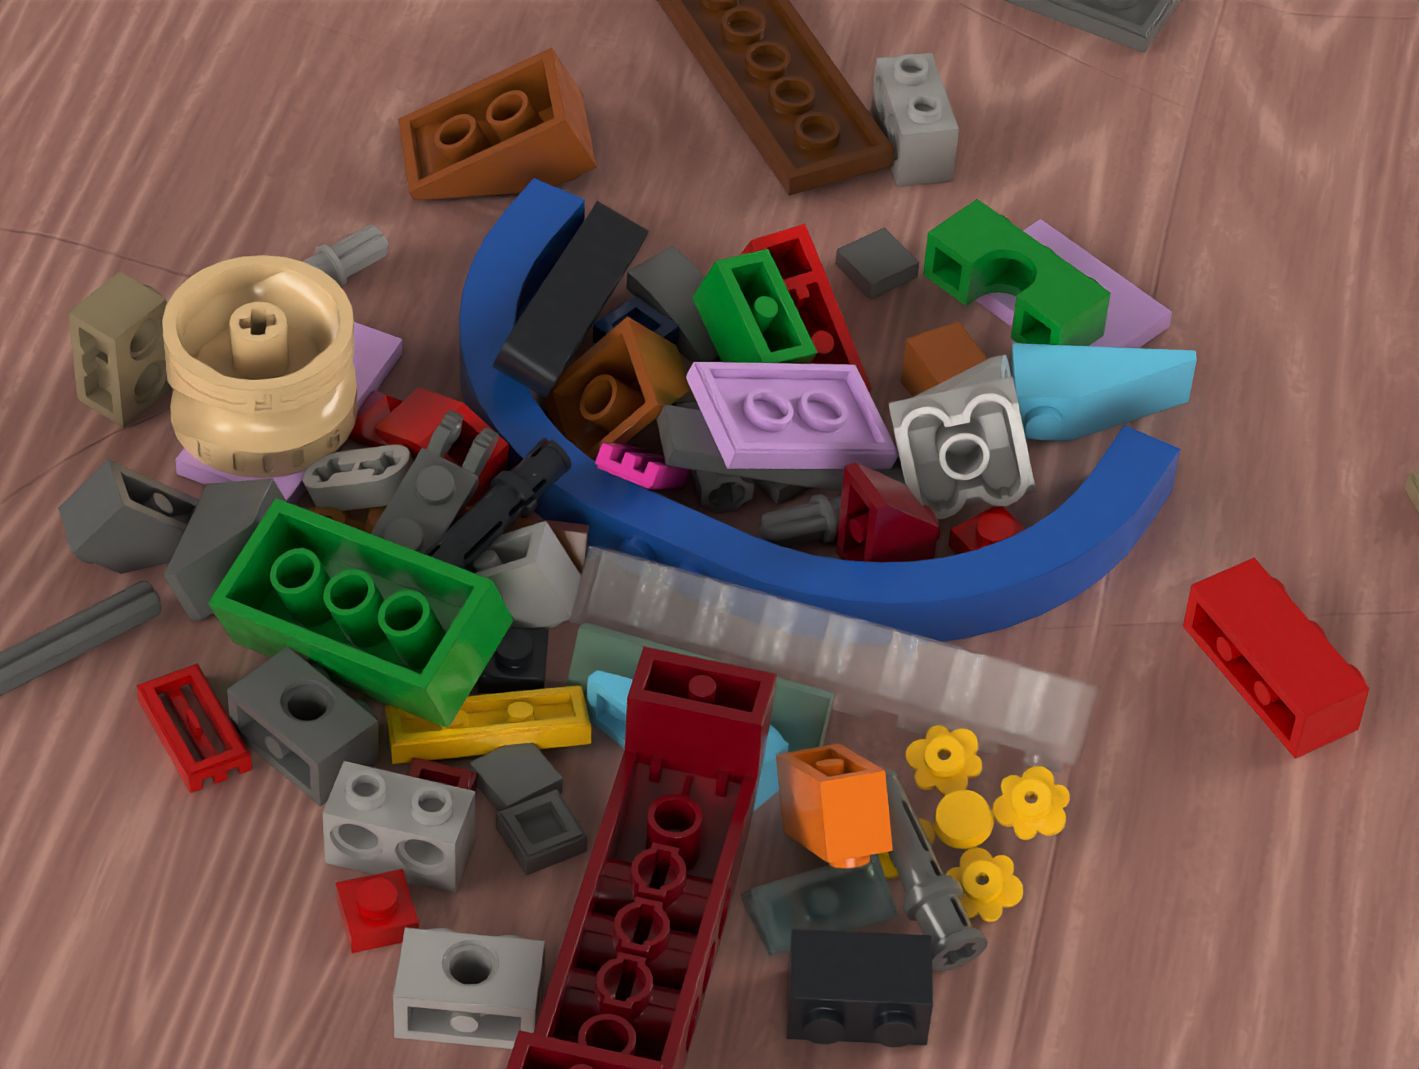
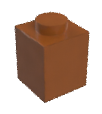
(938, 356)

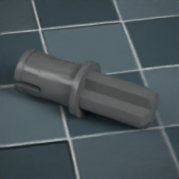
(803, 522)

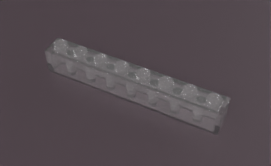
(842, 654)

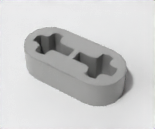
(357, 477)

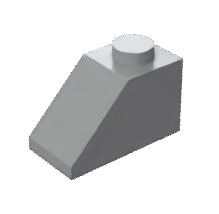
(531, 576)

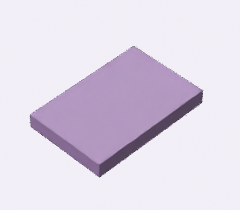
(1131, 314)
(791, 415)

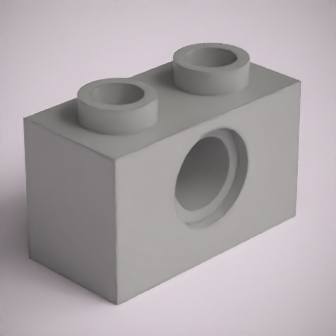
(438, 1005)

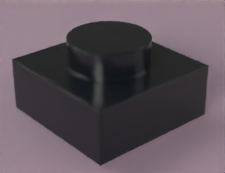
(517, 662)

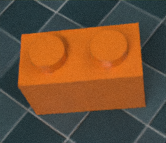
(834, 804)

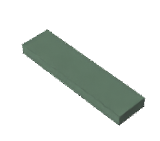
(798, 709)

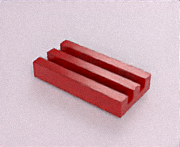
(211, 763)

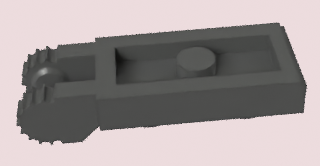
(435, 488)

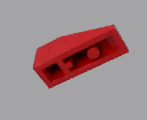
(811, 294)

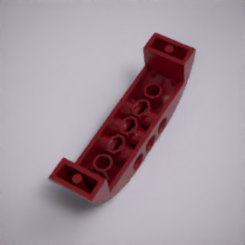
(658, 871)

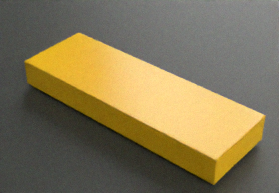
(490, 721)

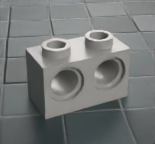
(915, 118)
(398, 822)

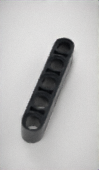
(570, 299)

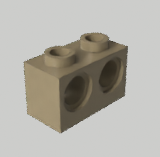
(119, 348)

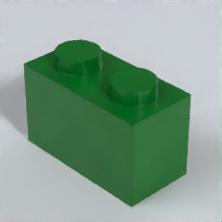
(752, 312)

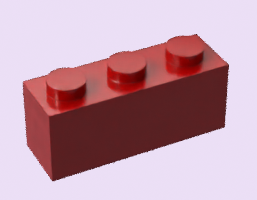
(1276, 657)

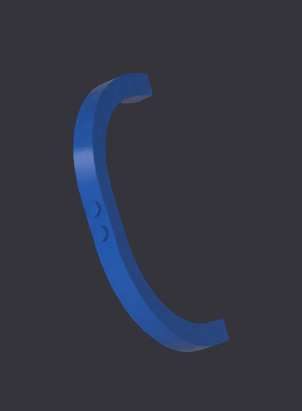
(929, 597)

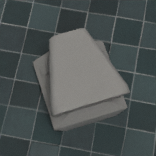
(964, 441)

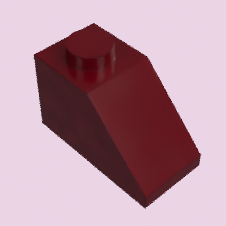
(883, 520)

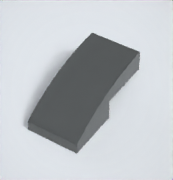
(668, 286)

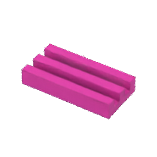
(640, 467)

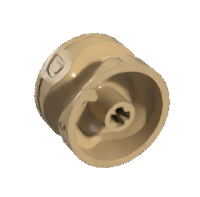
(260, 365)

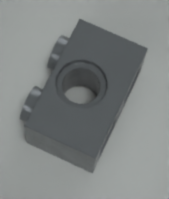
(303, 722)

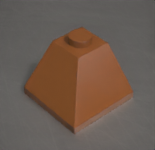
(616, 388)

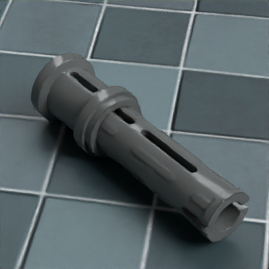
(931, 895)

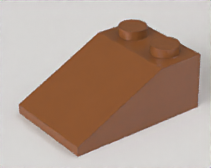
(499, 134)

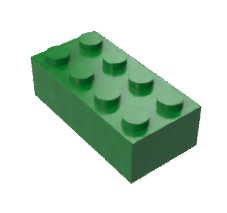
(363, 611)

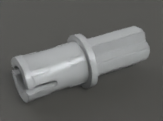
(350, 254)

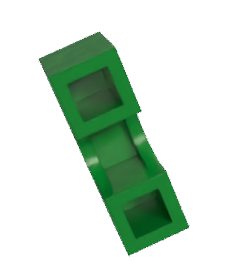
(987, 254)

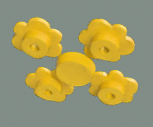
(967, 820)

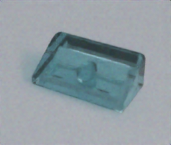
(819, 900)

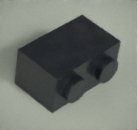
(859, 987)

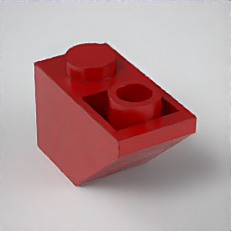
(417, 419)

